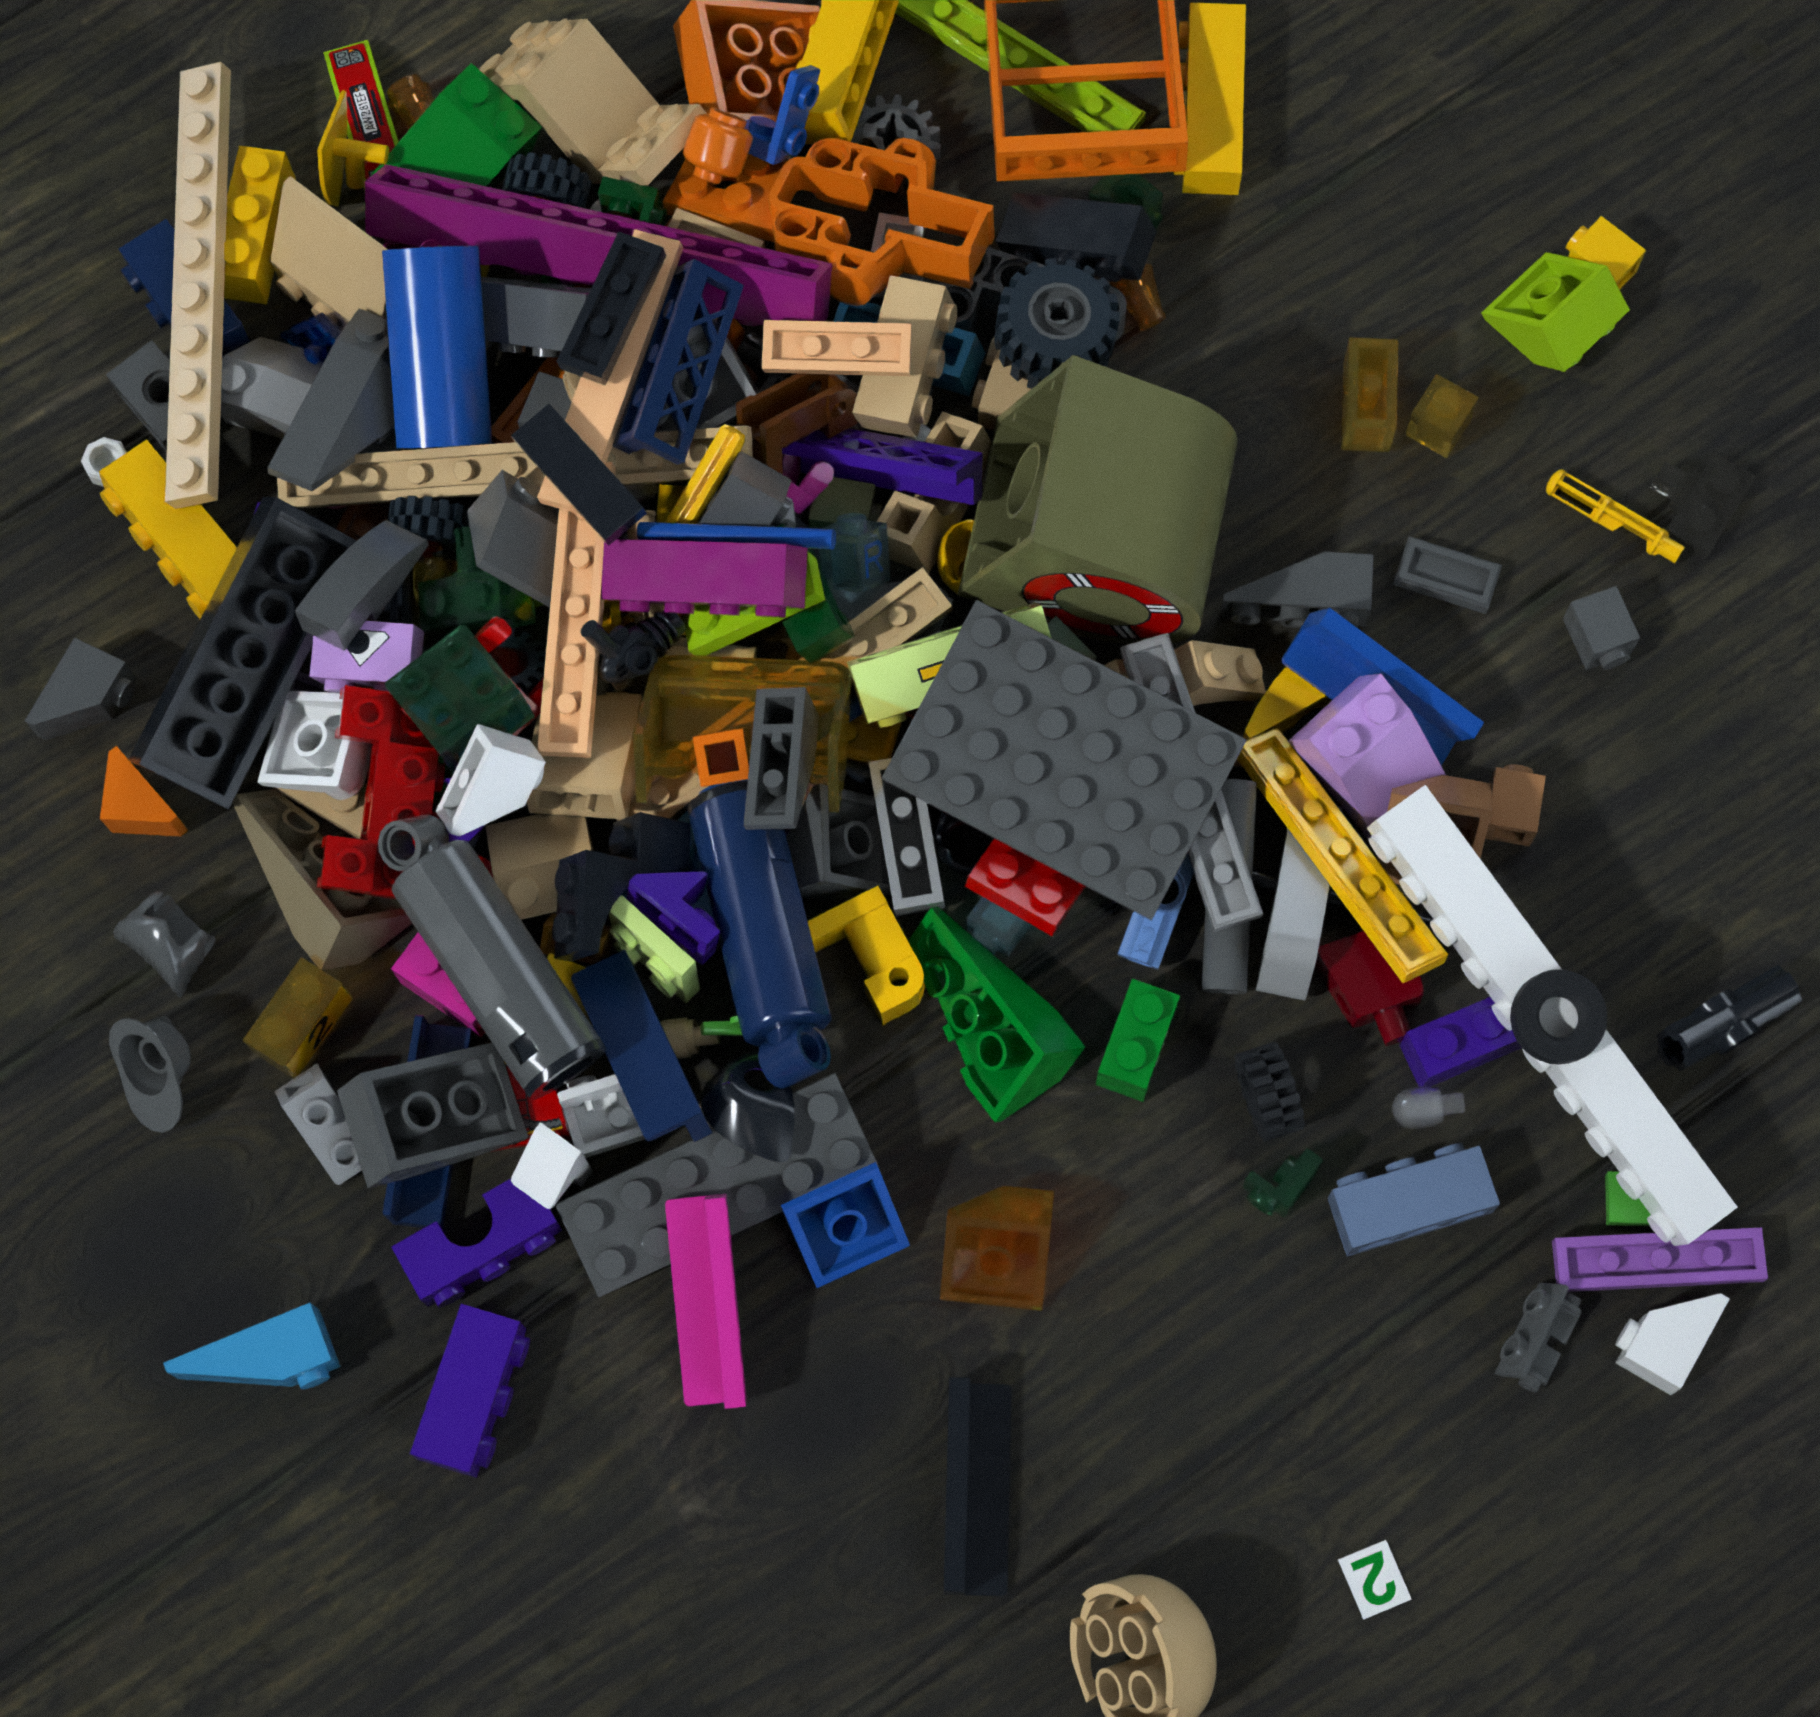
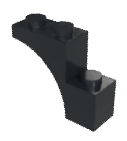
(593, 880)

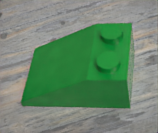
(467, 133)

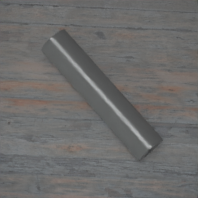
(1228, 949)

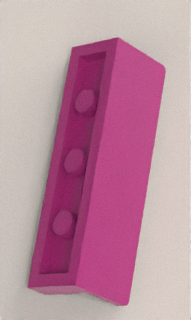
(706, 1301)

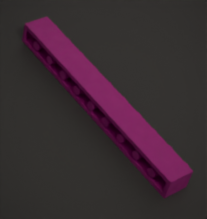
(574, 242)

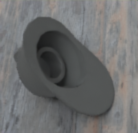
(151, 1067)

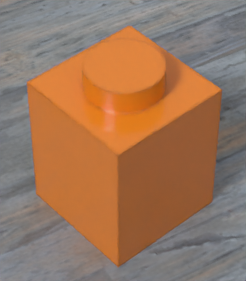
(722, 756)

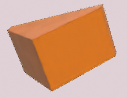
(132, 803)

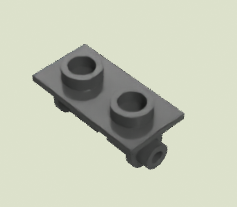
(1547, 1314)

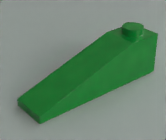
(1003, 1028)

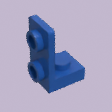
(787, 136)

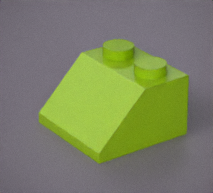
(1558, 310)

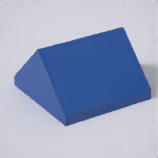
(845, 1225)

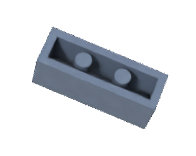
(1412, 1198)

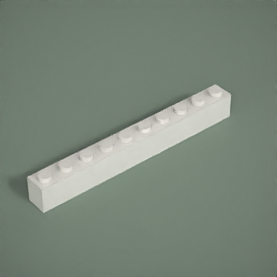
(1502, 955)

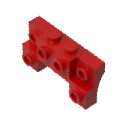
(399, 786)

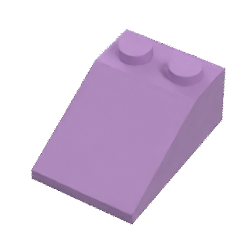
(1365, 748)

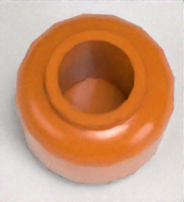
(717, 145)

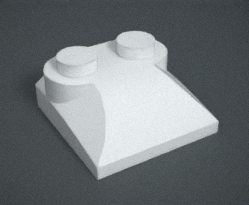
(305, 750)

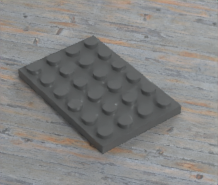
(1064, 760)

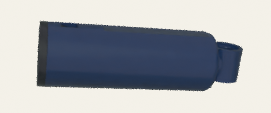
(762, 936)

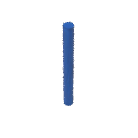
(803, 537)

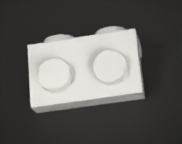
(598, 1115)

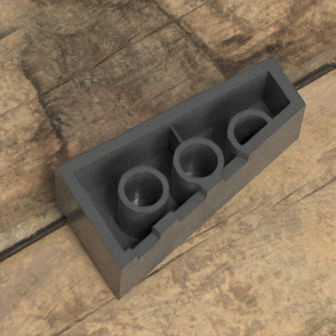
(530, 314)

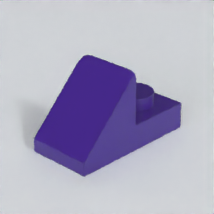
(667, 904)

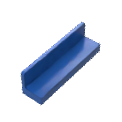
(1335, 652)

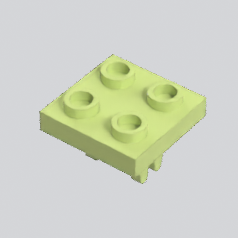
(644, 942)

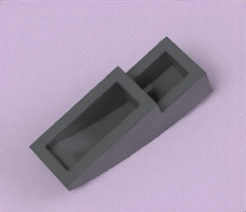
(359, 584)

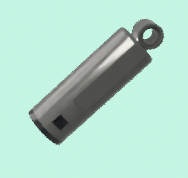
(489, 955)

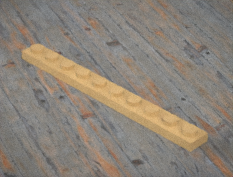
(198, 287)
(470, 470)

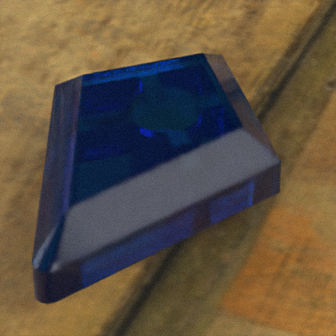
(314, 335)

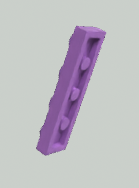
(1649, 1262)

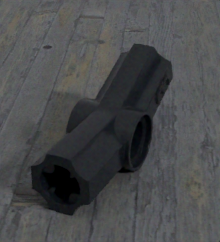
(1728, 1019)

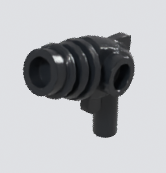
(634, 649)

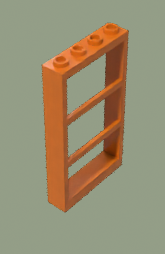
(1089, 152)

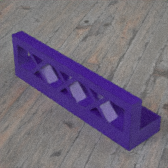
(895, 463)

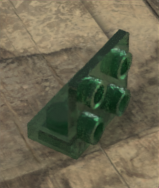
(454, 691)

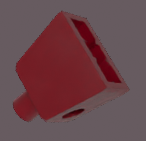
(1367, 986)

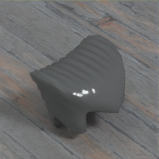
(165, 939)

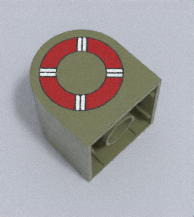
(1102, 506)

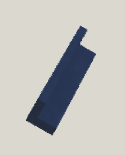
(662, 357)

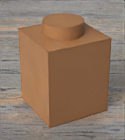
(1515, 804)

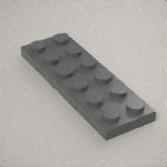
(623, 1221)

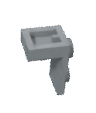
(321, 1122)

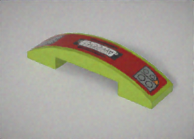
(368, 114)

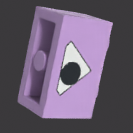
(370, 658)

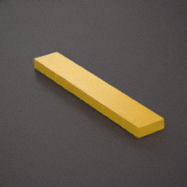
(1341, 856)

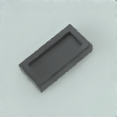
(1447, 575)

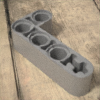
(1293, 924)

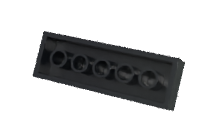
(240, 656)

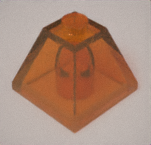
(998, 1248)

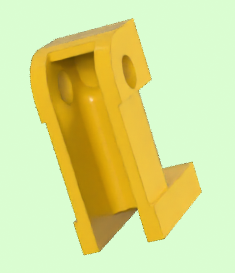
(879, 949)

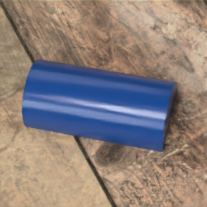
(437, 346)

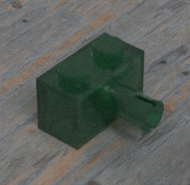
(470, 596)

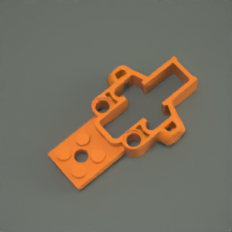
(846, 177)

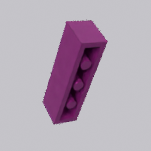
(704, 574)

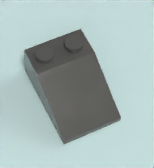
(431, 1113)

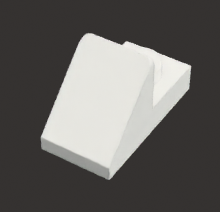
(549, 1167)

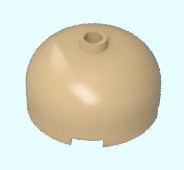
(1163, 1634)

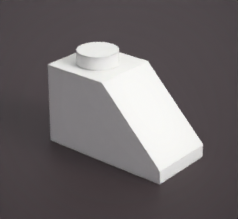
(490, 780)
(1669, 1341)

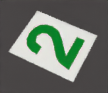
(1374, 1579)

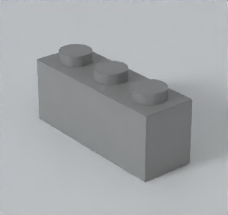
(906, 846)

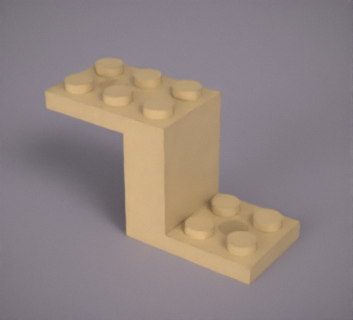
(590, 101)

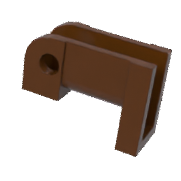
(791, 413)

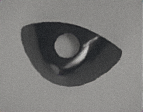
(748, 1117)

